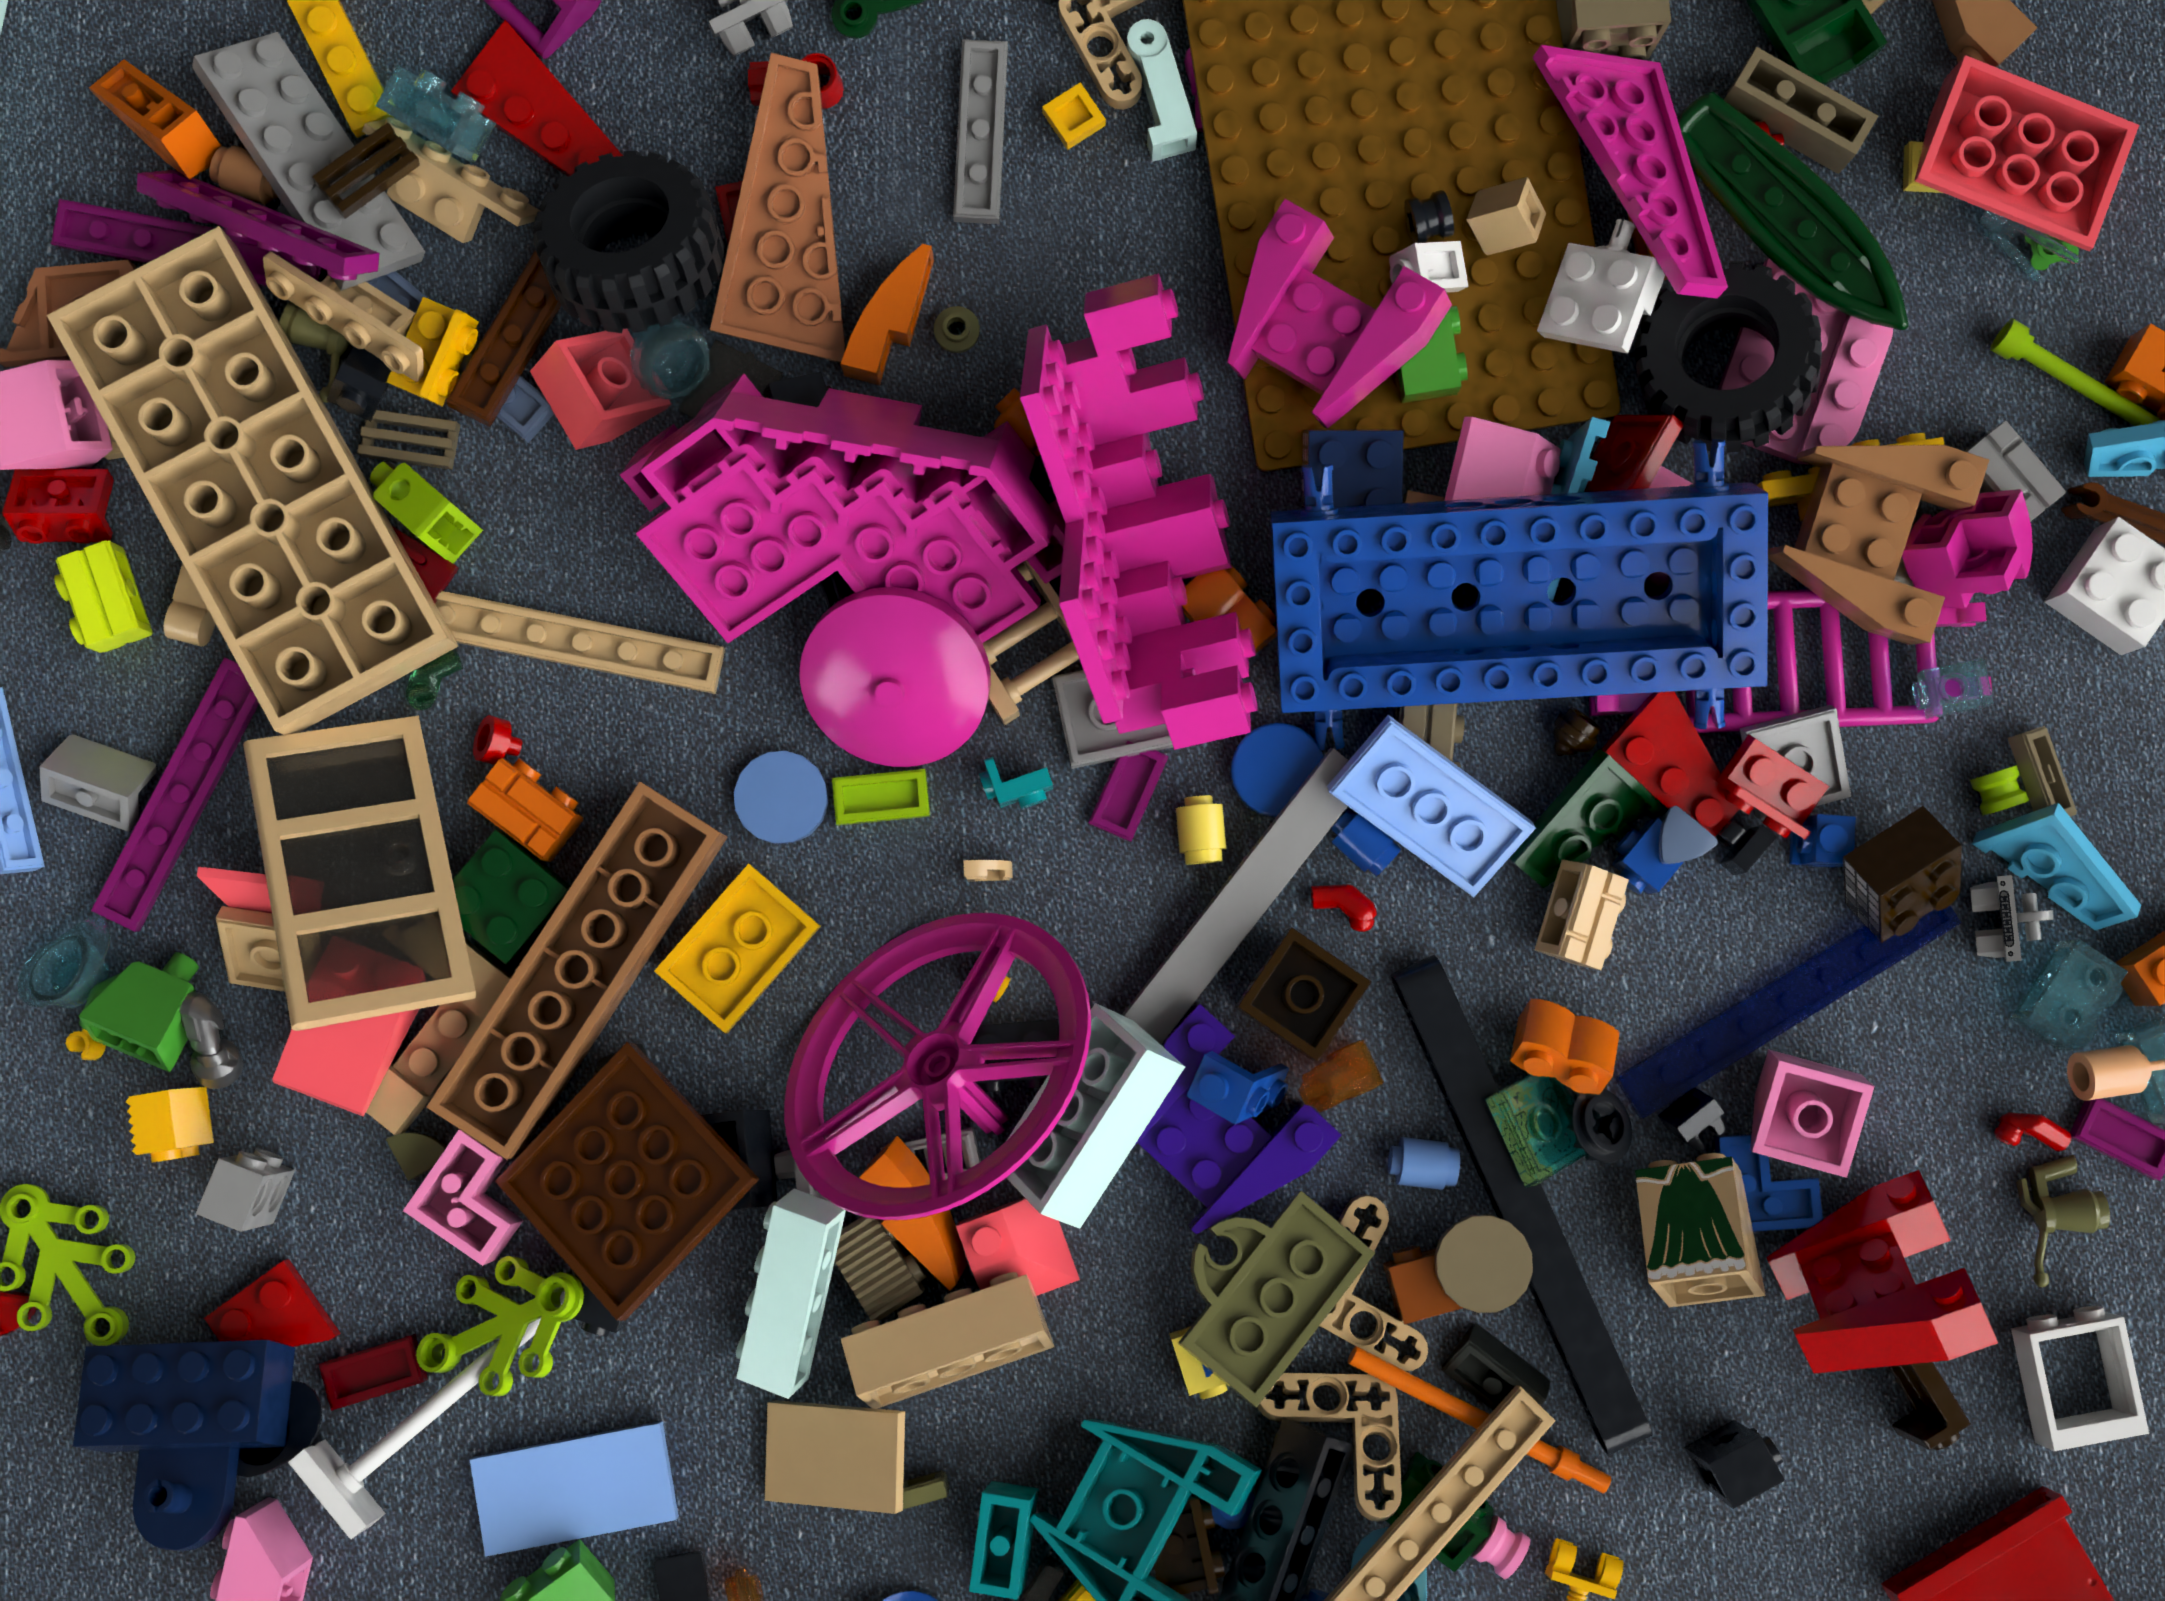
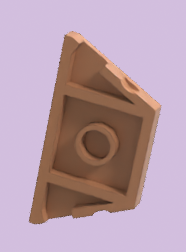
(46, 292)

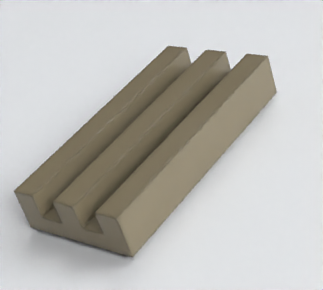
(371, 432)
(2041, 770)

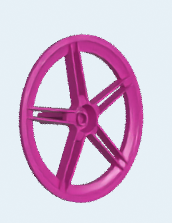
(937, 1066)

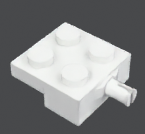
(1602, 293)

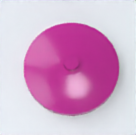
(895, 677)

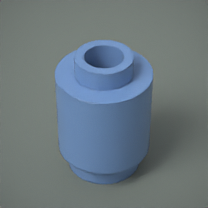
(1424, 1163)

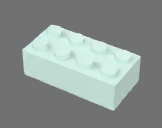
(1112, 1105)

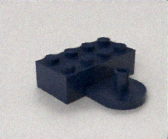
(188, 1418)

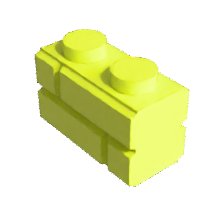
(102, 597)

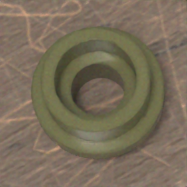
(956, 343)

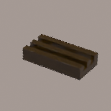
(355, 156)

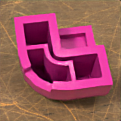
(1971, 548)

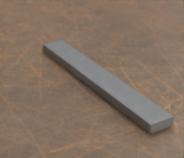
(1239, 902)

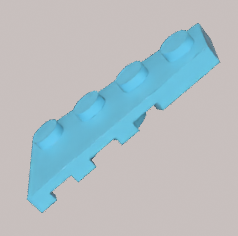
(2126, 451)

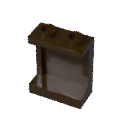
(1935, 1411)

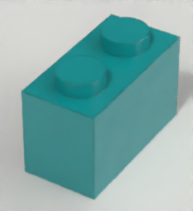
(1003, 1540)

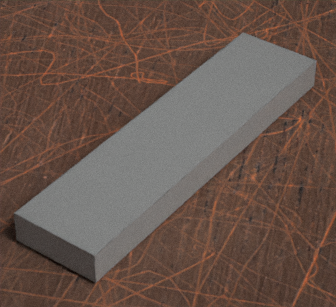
(980, 131)

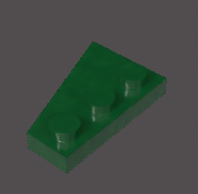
(1586, 813)

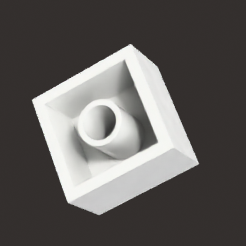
(2114, 587)

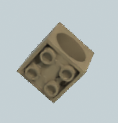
(1614, 26)

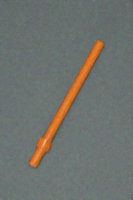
(1560, 1460)

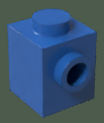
(1641, 861)

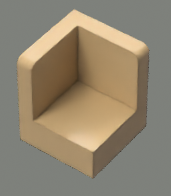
(1506, 216)

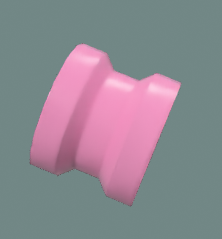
(1502, 1548)

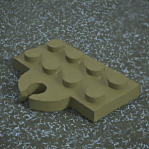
(1269, 1293)

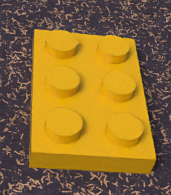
(737, 948)

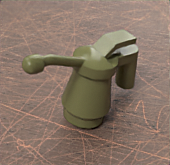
(306, 332)
(2072, 1211)

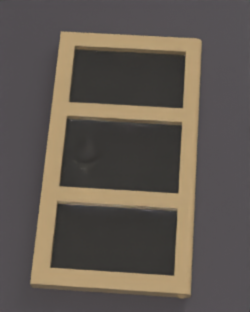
(357, 873)

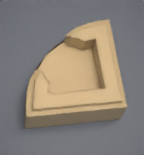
(987, 870)

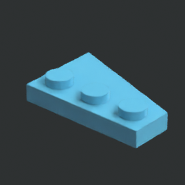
(2063, 861)

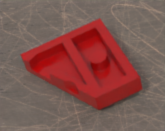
(274, 1309)

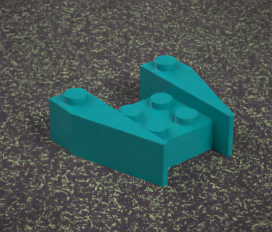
(1133, 1503)

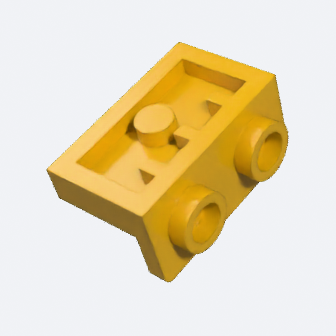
(445, 340)

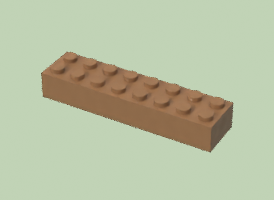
(577, 972)

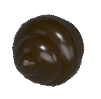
(1574, 733)

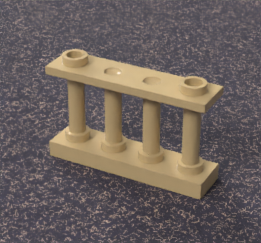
(1007, 692)

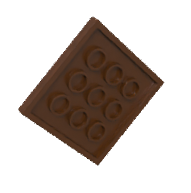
(626, 1181)

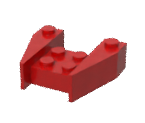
(1866, 1292)

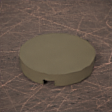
(1483, 1263)

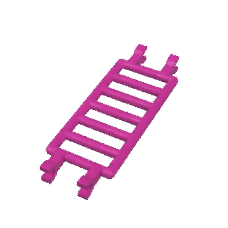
(1880, 714)

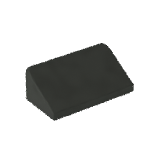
(1492, 1369)

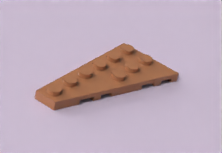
(782, 249)

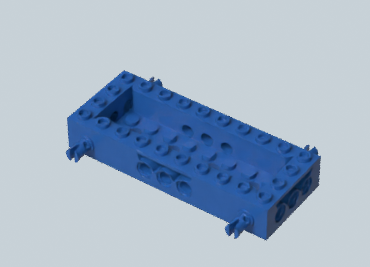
(1514, 639)

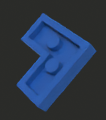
(1772, 1202)

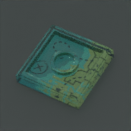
(1534, 1126)

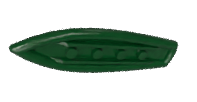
(1791, 213)

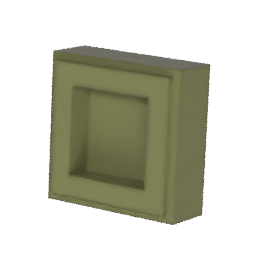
(925, 1489)

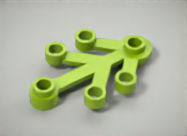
(58, 1259)
(509, 1324)

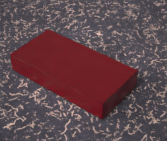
(372, 1372)

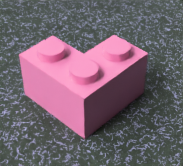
(455, 1200)

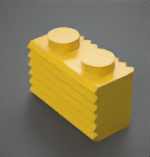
(170, 1123)

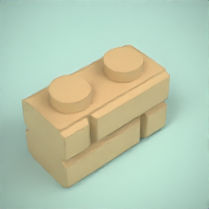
(1582, 914)

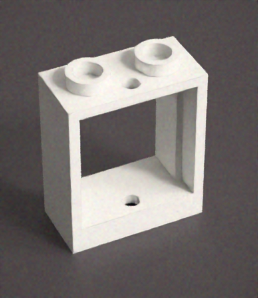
(2127, 1411)

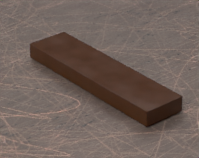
(506, 346)

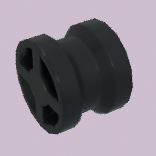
(1429, 217)

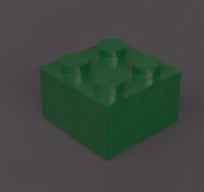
(506, 897)

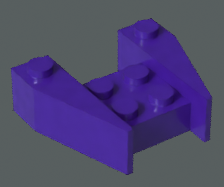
(1220, 1160)

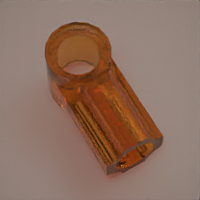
(1340, 1078)

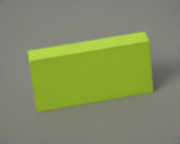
(881, 797)

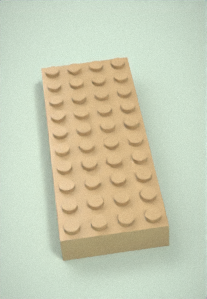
(252, 482)

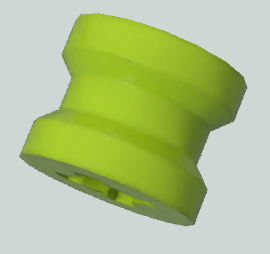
(1999, 790)

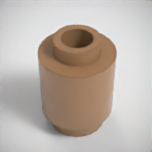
(240, 175)

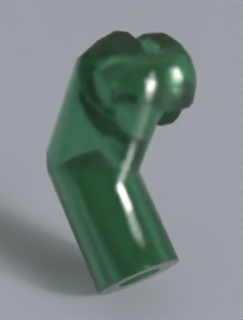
(426, 680)

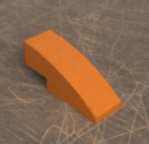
(888, 317)
(929, 1238)

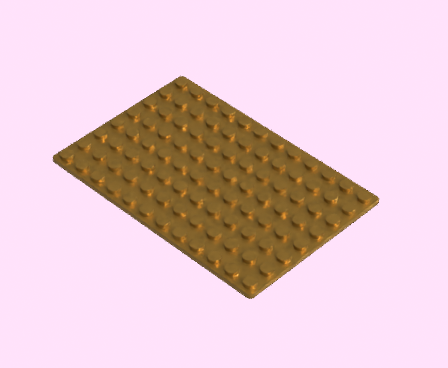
(1381, 106)

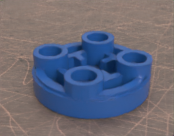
(1272, 766)

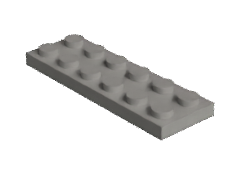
(294, 138)

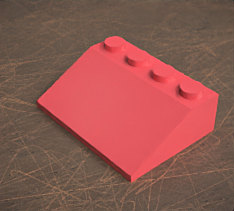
(2024, 152)

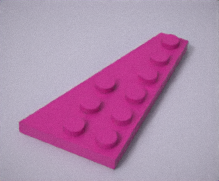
(1636, 140)

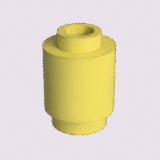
(1201, 830)

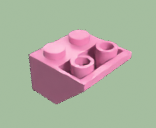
(49, 419)
(263, 1557)

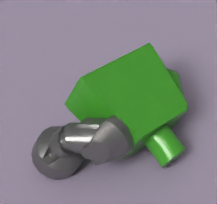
(151, 1019)

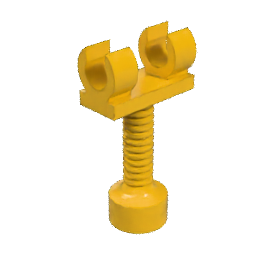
(1607, 1572)

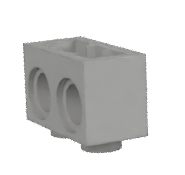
(246, 1190)

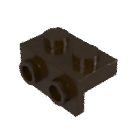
(1186, 1558)

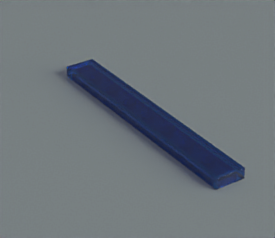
(1772, 1011)

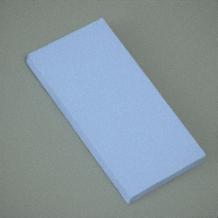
(1430, 806)
(574, 1488)

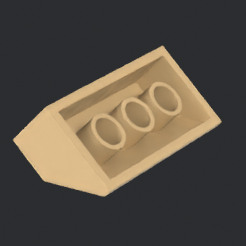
(946, 1341)

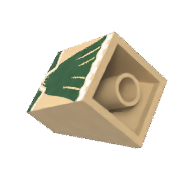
(1698, 1231)

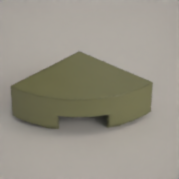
(415, 1152)

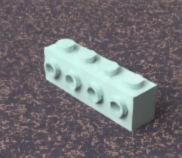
(789, 1292)

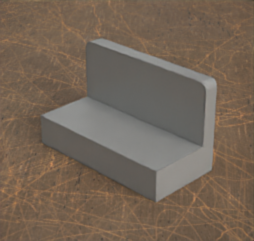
(95, 781)

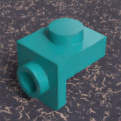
(1025, 789)

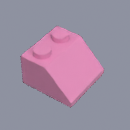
(1501, 462)
(1809, 1113)

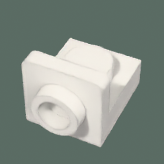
(1435, 261)

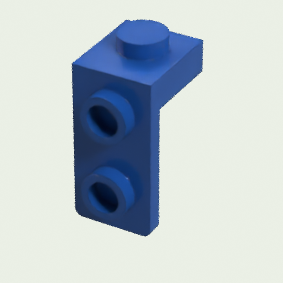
(1235, 1091)

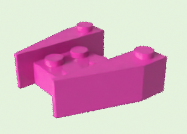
(1319, 329)

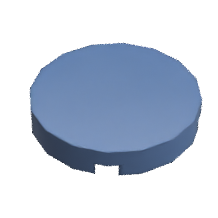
(781, 797)

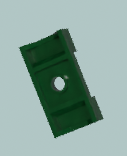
(1820, 35)

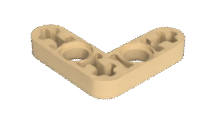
(1126, 69)
(1349, 1304)
(1364, 1423)

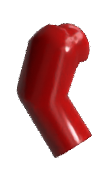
(1350, 900)
(2014, 1125)

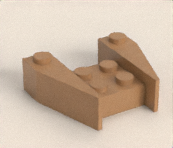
(1862, 524)

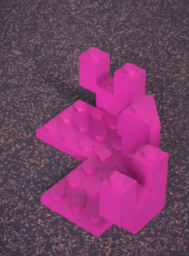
(791, 492)
(1127, 534)

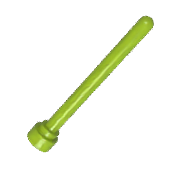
(2017, 343)

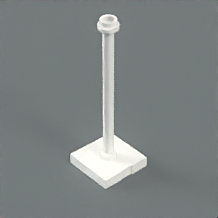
(342, 1486)

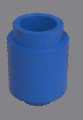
(1363, 842)

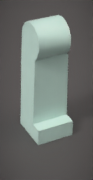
(1173, 120)

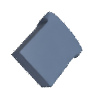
(1682, 837)

